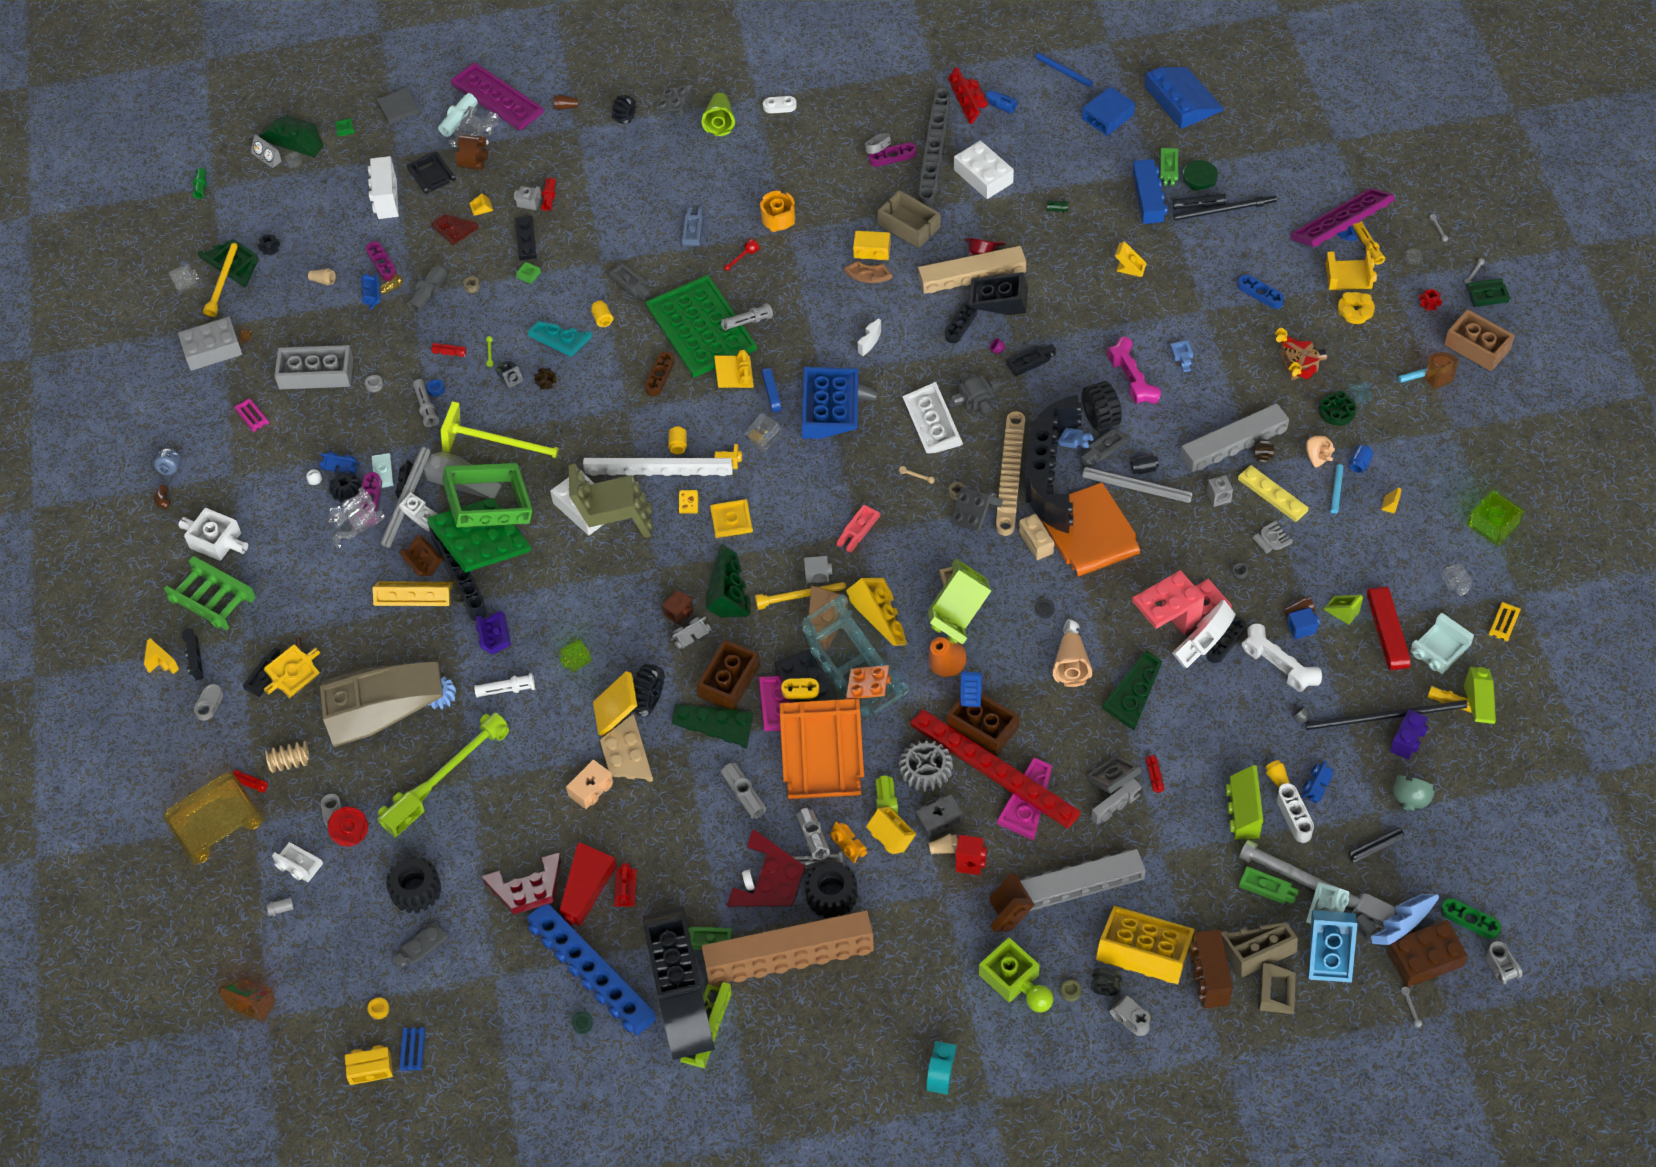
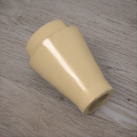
(322, 276)
(945, 844)

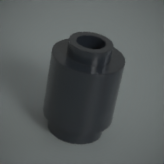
(1144, 464)

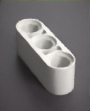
(1295, 804)

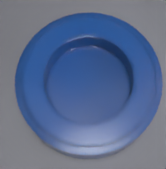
(435, 387)

